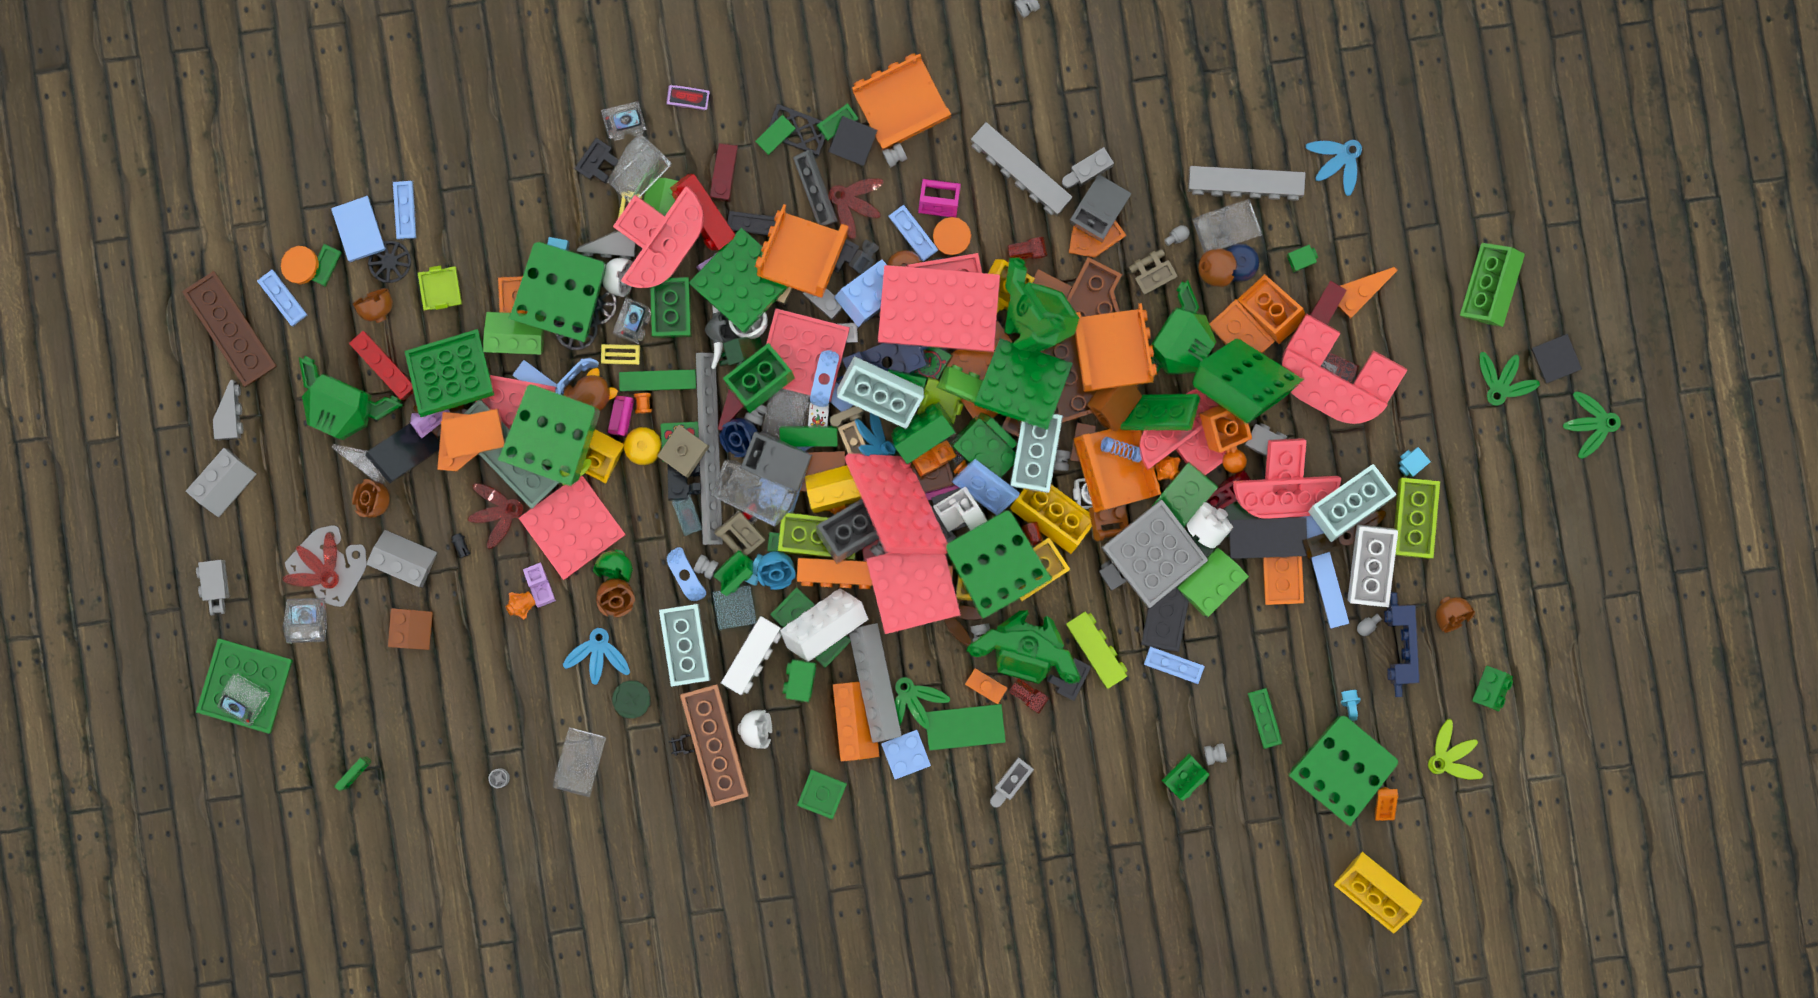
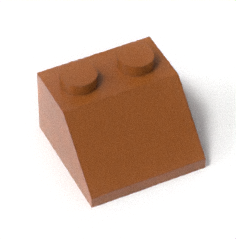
(410, 629)

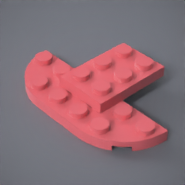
(662, 237)
(1188, 443)
(1284, 489)

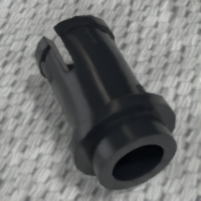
(460, 545)

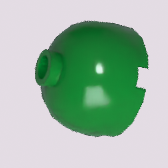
(613, 565)

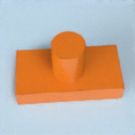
(986, 686)
(1386, 804)

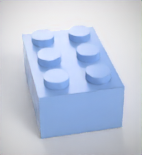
(863, 295)

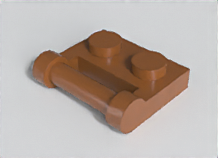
(1106, 517)

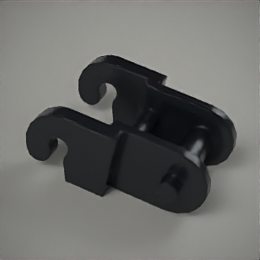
(681, 743)

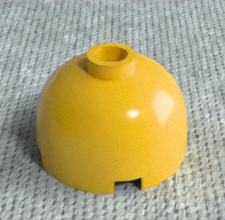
(642, 446)

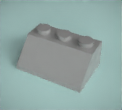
(221, 482)
(402, 558)

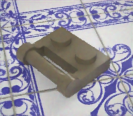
(848, 415)
(743, 530)

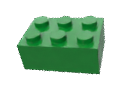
(671, 308)
(759, 378)
(923, 432)
(984, 445)
(800, 680)

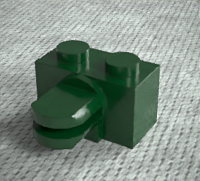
(739, 350)

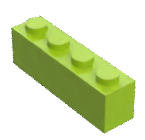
(1096, 650)

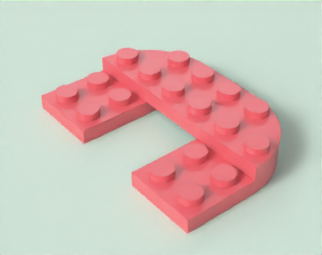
(1329, 392)

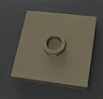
(683, 451)

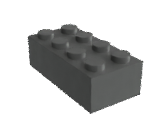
(847, 531)

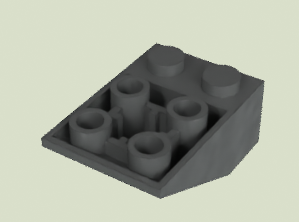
(1100, 208)
(776, 460)

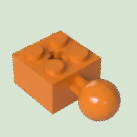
(1224, 433)

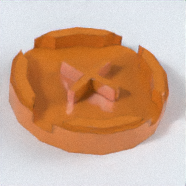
(952, 236)
(299, 265)

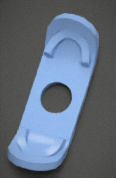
(827, 364)
(582, 365)
(692, 587)

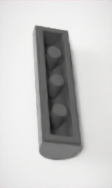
(815, 188)

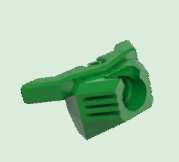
(1036, 311)
(1184, 337)
(339, 406)
(1027, 649)

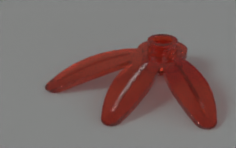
(848, 200)
(503, 511)
(321, 570)

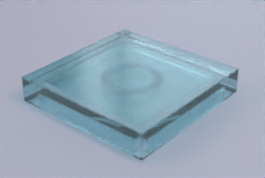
(735, 609)

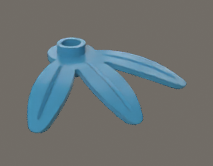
(1343, 157)
(877, 442)
(596, 659)

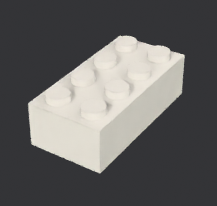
(1372, 565)
(824, 624)
(752, 655)

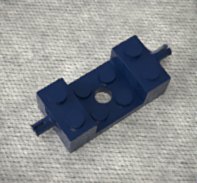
(905, 357)
(1408, 672)

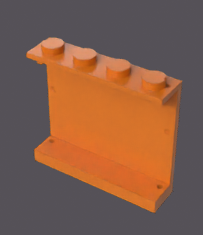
(900, 101)
(800, 253)
(1114, 349)
(1112, 478)

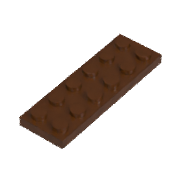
(229, 329)

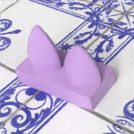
(426, 424)

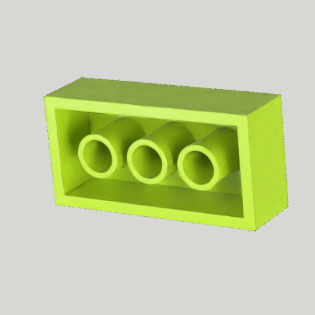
(1416, 517)
(800, 537)

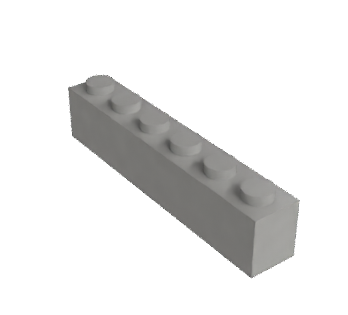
(1021, 169)
(1246, 182)
(875, 683)

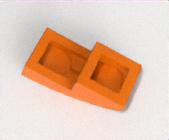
(934, 458)

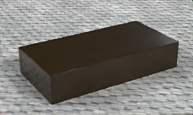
(1319, 545)

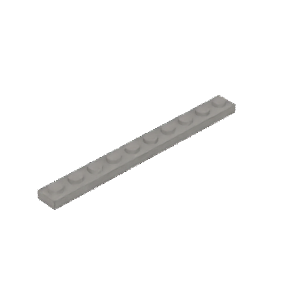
(708, 434)

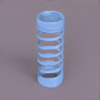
(1106, 447)

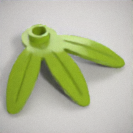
(1447, 758)

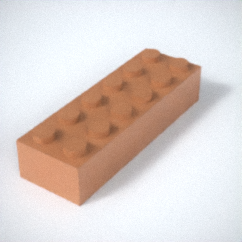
(714, 745)

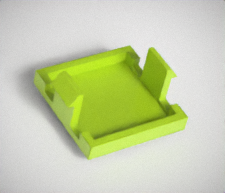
(439, 288)
(933, 395)

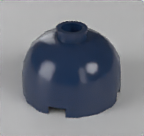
(1246, 262)
(737, 436)

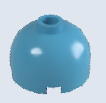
(776, 570)

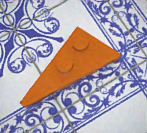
(1362, 290)

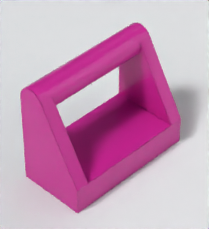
(937, 205)
(621, 416)

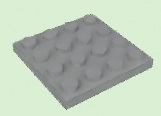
(1154, 553)

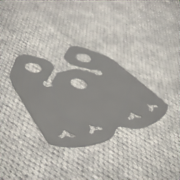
(347, 576)

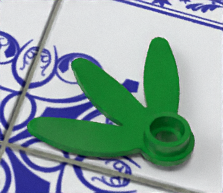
(1506, 377)
(1600, 423)
(910, 697)

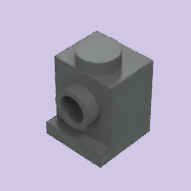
(1111, 575)

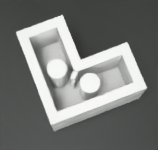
(959, 509)

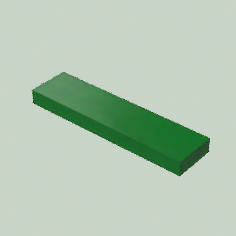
(657, 380)

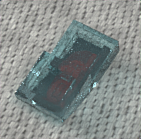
(687, 516)

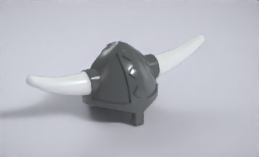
(720, 332)

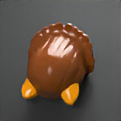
(591, 390)

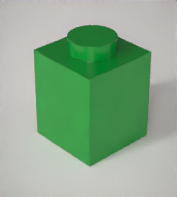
(1302, 258)

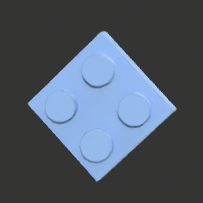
(906, 754)

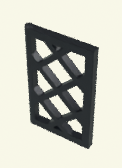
(812, 121)

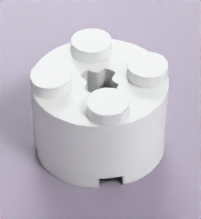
(1209, 525)

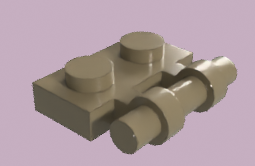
(1156, 276)

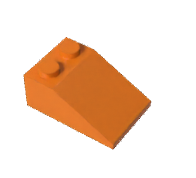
(1272, 308)

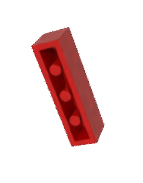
(715, 228)
(382, 365)

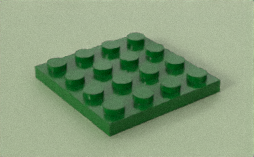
(733, 285)
(449, 373)
(1023, 384)
(258, 667)

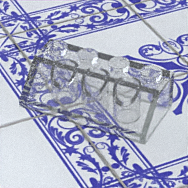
(753, 493)

